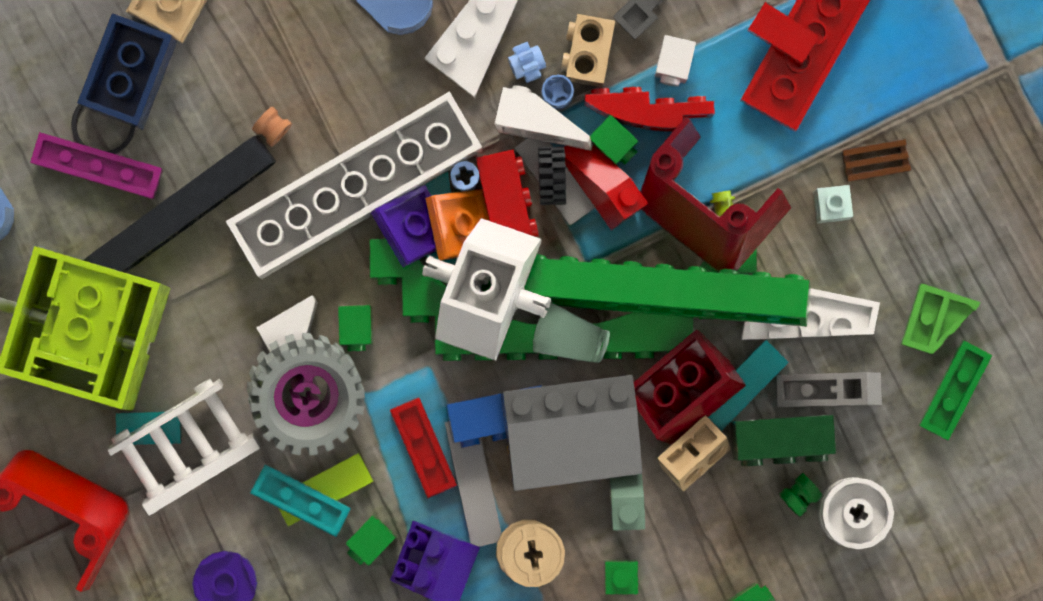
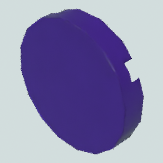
(225, 578)

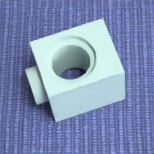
(833, 204)

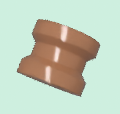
(272, 126)

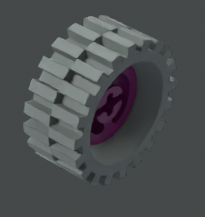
(305, 423)

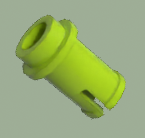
(721, 201)

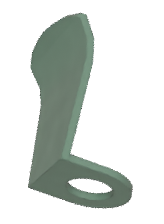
(569, 336)

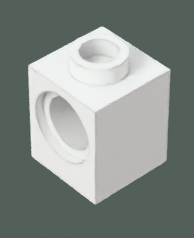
(674, 60)

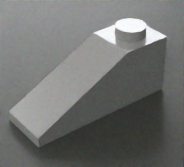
(829, 389)

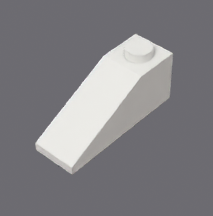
(529, 116)

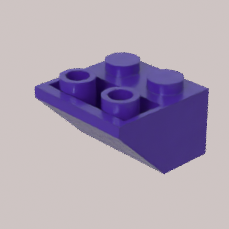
(434, 563)

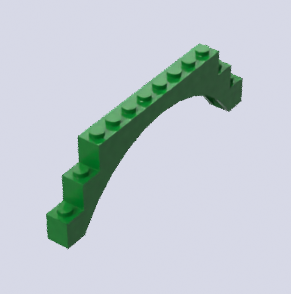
(628, 333)

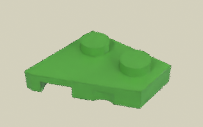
(935, 317)

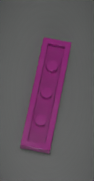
(96, 165)

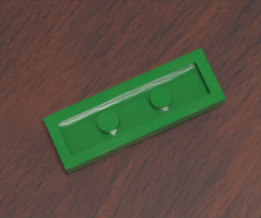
(955, 390)

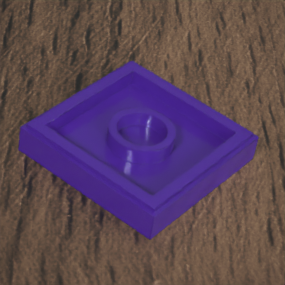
(407, 226)

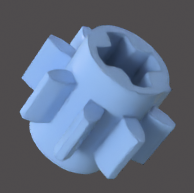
(527, 62)

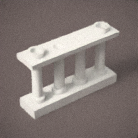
(184, 477)

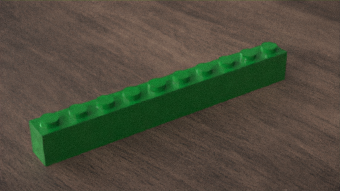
(671, 290)

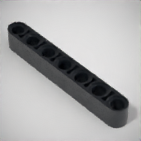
(184, 207)

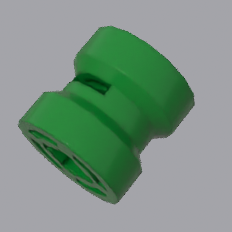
(806, 490)

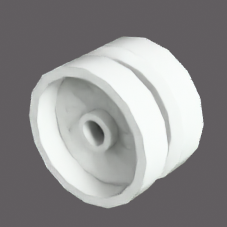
(874, 516)

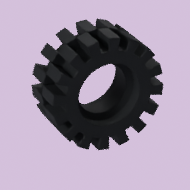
(552, 175)

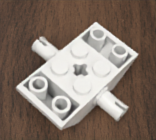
(479, 318)

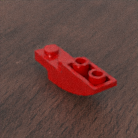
(635, 110)

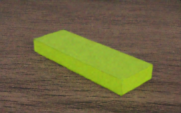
(337, 481)

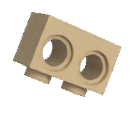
(594, 51)
(694, 453)

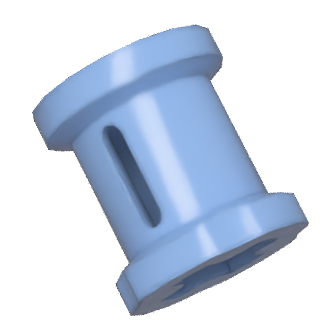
(470, 168)

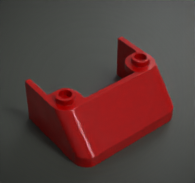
(71, 495)

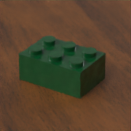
(783, 439)

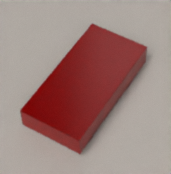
(783, 33)

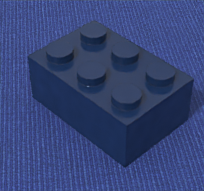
(127, 71)

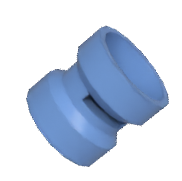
(561, 88)

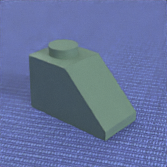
(627, 503)

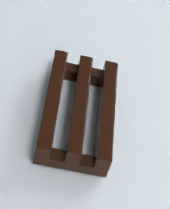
(903, 156)

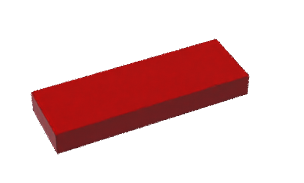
(423, 447)

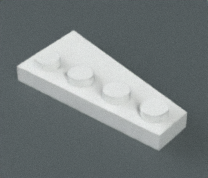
(827, 316)

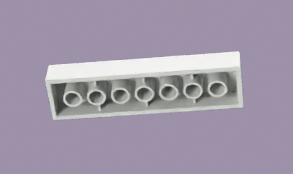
(354, 185)

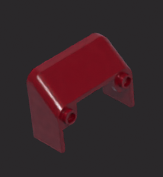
(717, 240)

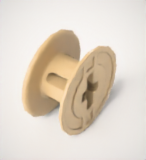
(546, 562)

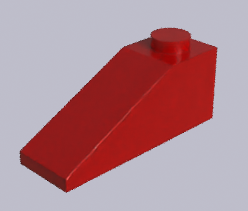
(605, 185)

